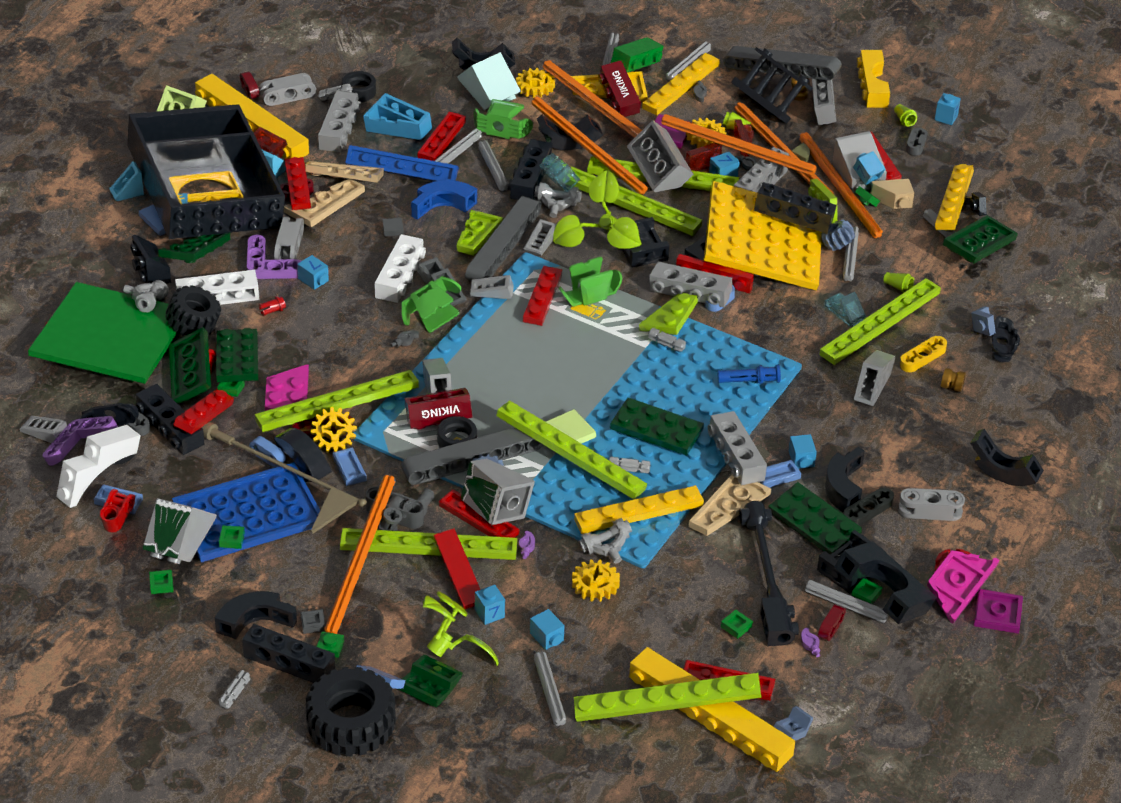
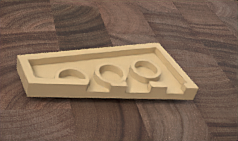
(335, 170)
(327, 202)
(726, 504)

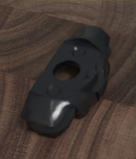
(1005, 330)
(124, 413)

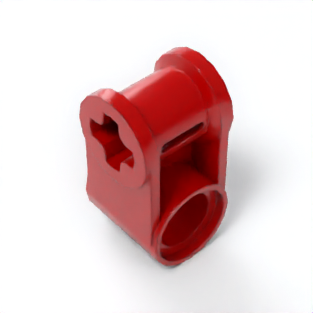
(116, 507)

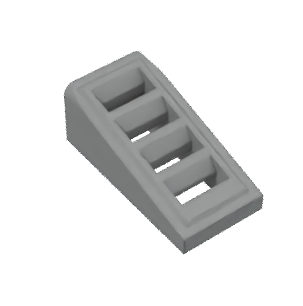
(542, 226)
(499, 287)
(52, 431)

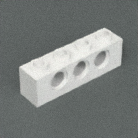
(399, 268)
(227, 287)

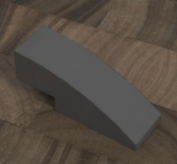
(432, 270)

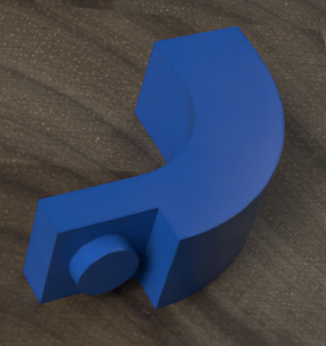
(443, 194)

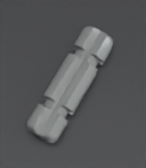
(330, 92)
(667, 339)
(632, 465)
(234, 689)

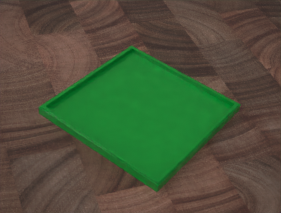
(105, 334)

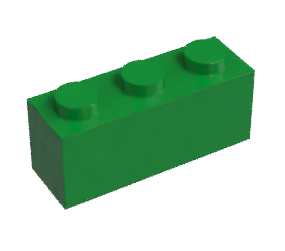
(638, 54)

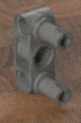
(411, 509)

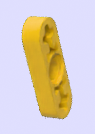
(933, 347)

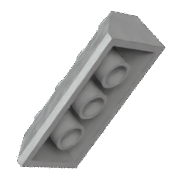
(659, 158)

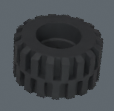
(193, 309)

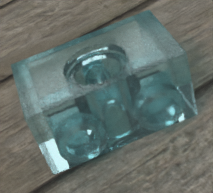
(559, 172)

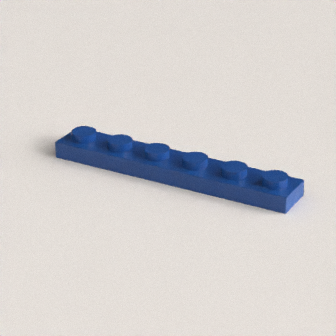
(401, 164)

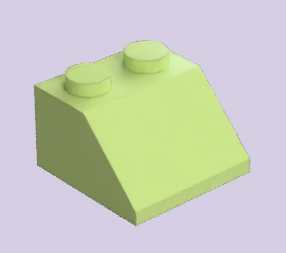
(176, 99)

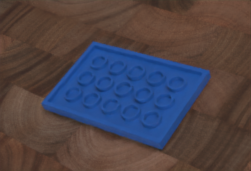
(264, 503)

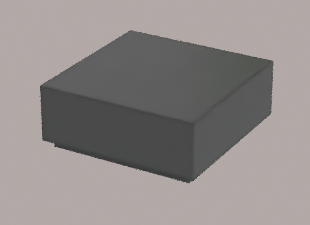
(392, 227)
(312, 621)

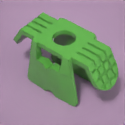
(500, 122)
(593, 284)
(433, 305)

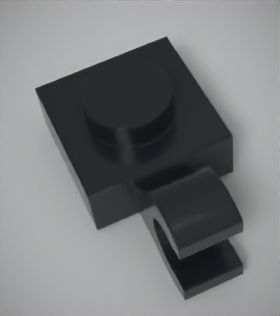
(977, 203)

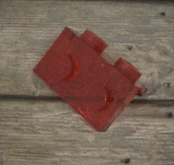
(700, 157)

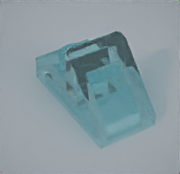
(846, 308)

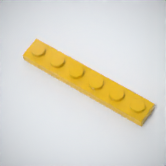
(680, 84)
(954, 197)
(639, 509)

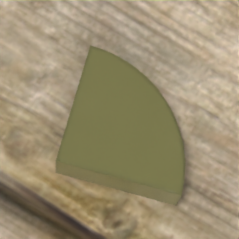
(802, 152)

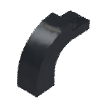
(469, 57)
(563, 141)
(303, 452)
(1002, 467)
(838, 486)
(253, 607)

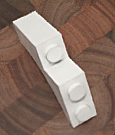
(99, 453)

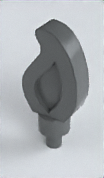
(700, 91)
(746, 162)
(405, 338)

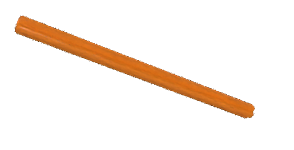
(591, 98)
(768, 135)
(738, 144)
(589, 145)
(841, 186)
(359, 555)

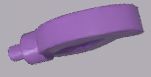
(527, 544)
(810, 642)

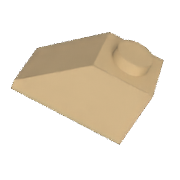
(893, 193)

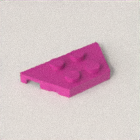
(287, 387)
(959, 581)

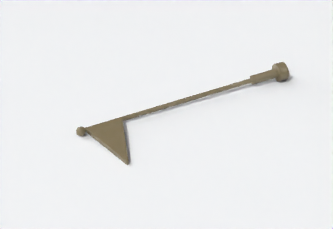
(336, 502)

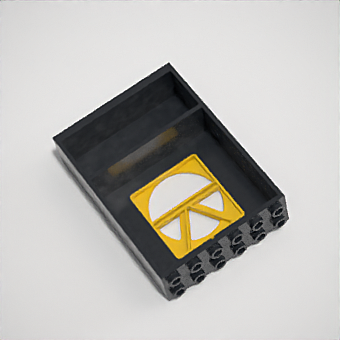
(208, 145)

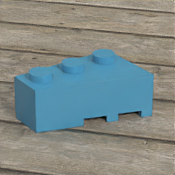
(397, 118)

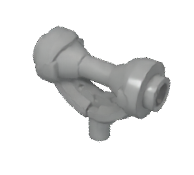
(569, 198)
(147, 294)
(592, 542)

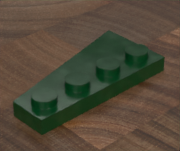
(194, 248)

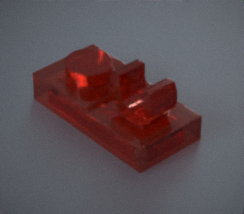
(743, 132)
(270, 142)

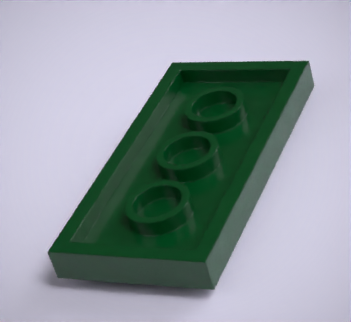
(980, 239)
(237, 355)
(189, 366)
(657, 426)
(813, 518)

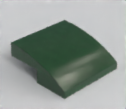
(430, 680)

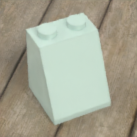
(490, 81)

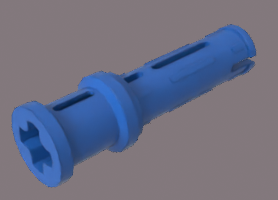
(759, 374)

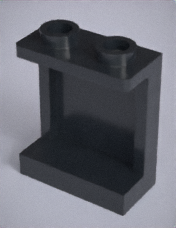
(652, 248)
(827, 562)

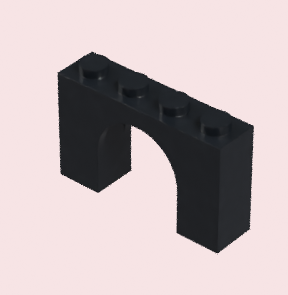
(909, 597)

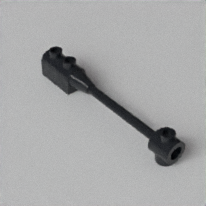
(774, 610)

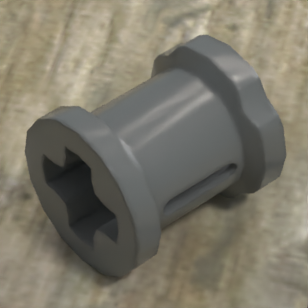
(392, 521)

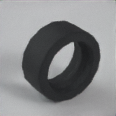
(361, 78)
(454, 424)

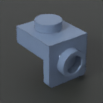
(983, 321)
(796, 724)

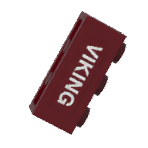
(619, 89)
(435, 407)

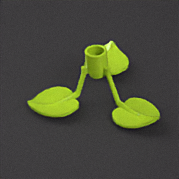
(621, 232)
(442, 639)

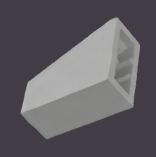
(436, 375)
(873, 377)

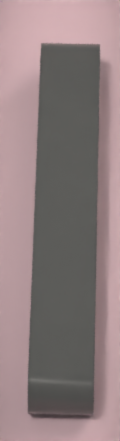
(802, 64)
(503, 239)
(457, 457)

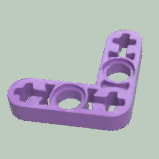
(287, 267)
(73, 433)

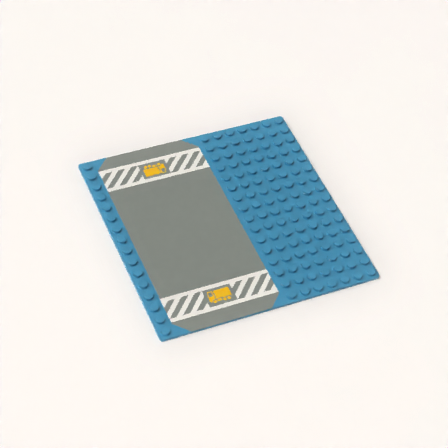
(587, 363)

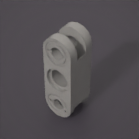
(287, 89)
(289, 239)
(931, 504)

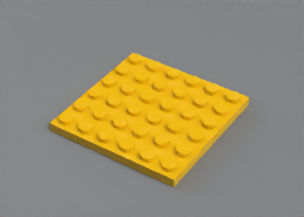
(759, 242)

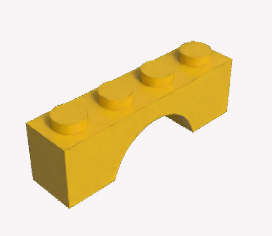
(875, 91)

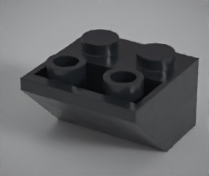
(147, 261)

